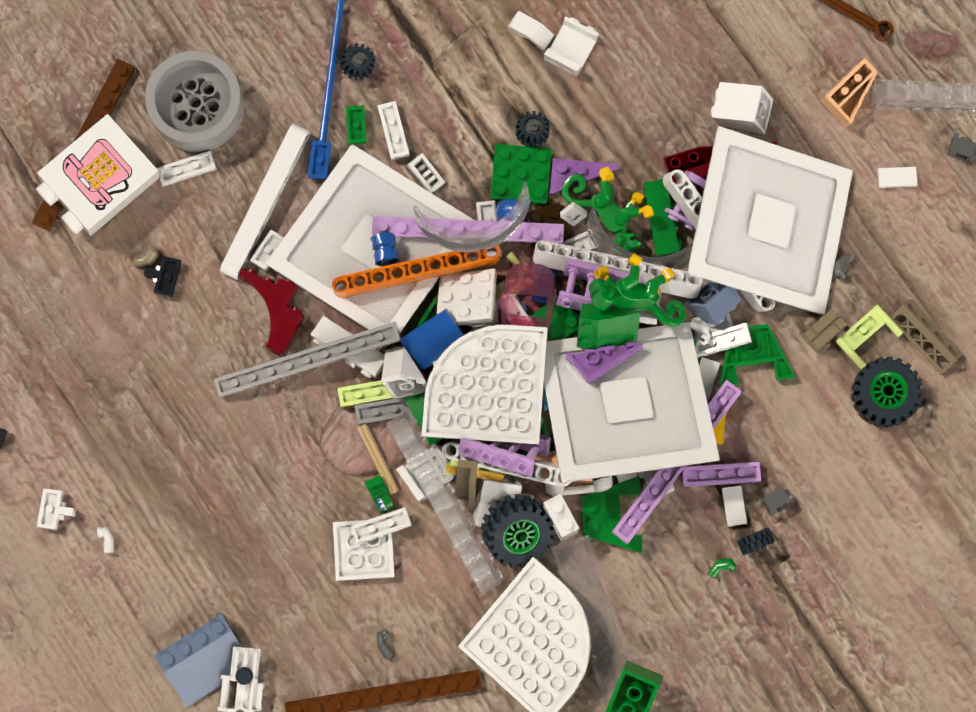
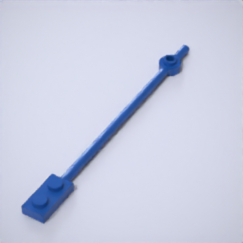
(321, 149)

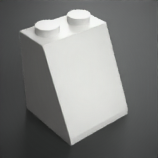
(742, 107)
(490, 491)

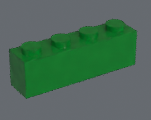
(662, 228)

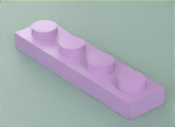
(721, 474)

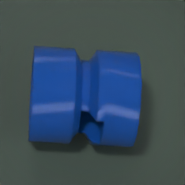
(384, 249)

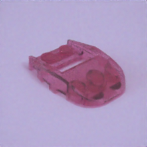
(533, 281)

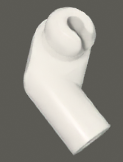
(702, 331)
(108, 539)

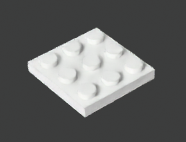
(468, 296)
(361, 561)

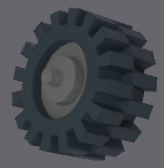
(357, 61)
(532, 129)
(755, 541)

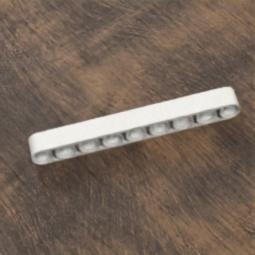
(265, 201)
(688, 207)
(555, 256)

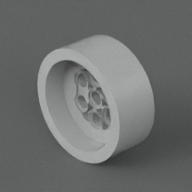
(172, 80)

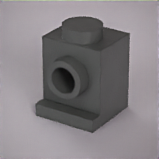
(962, 148)
(777, 500)

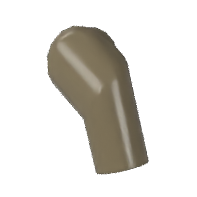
(148, 259)

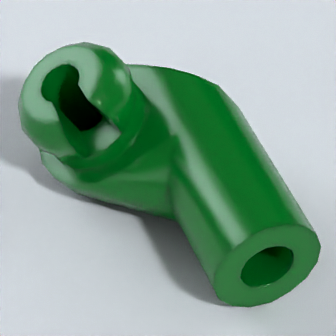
(721, 564)

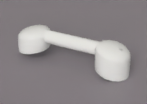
(598, 486)

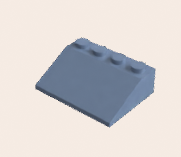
(199, 659)

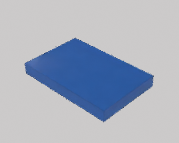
(432, 338)

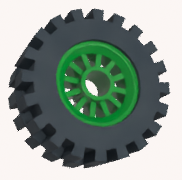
(877, 411)
(514, 517)

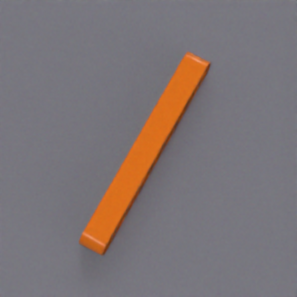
(410, 277)

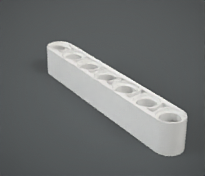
(553, 479)

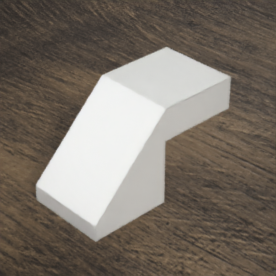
(530, 28)

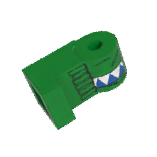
(379, 494)

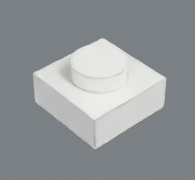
(573, 214)

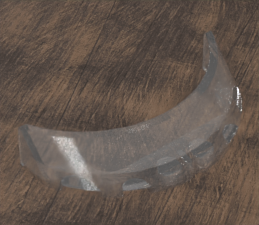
(479, 239)
(604, 244)

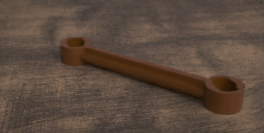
(861, 18)

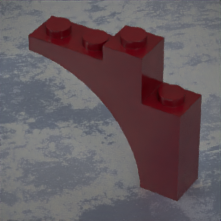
(283, 320)

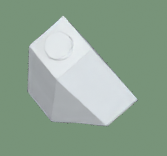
(401, 374)

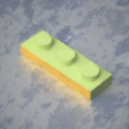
(363, 394)
(451, 467)

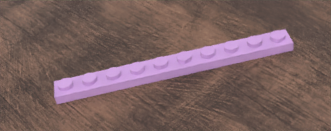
(525, 233)
(666, 477)

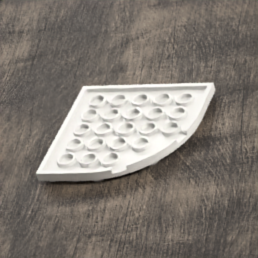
(488, 386)
(533, 640)

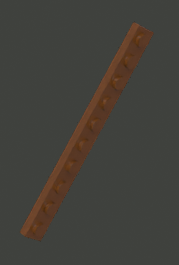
(102, 106)
(389, 694)

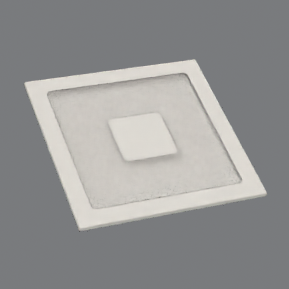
(770, 221)
(336, 233)
(634, 416)

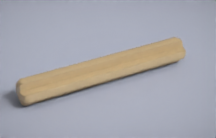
(378, 459)

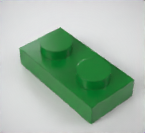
(356, 125)

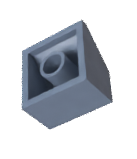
(713, 302)

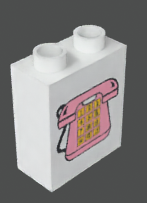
(96, 176)

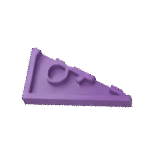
(564, 168)
(597, 362)

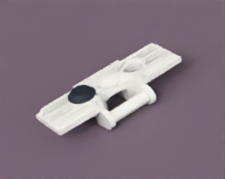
(244, 671)

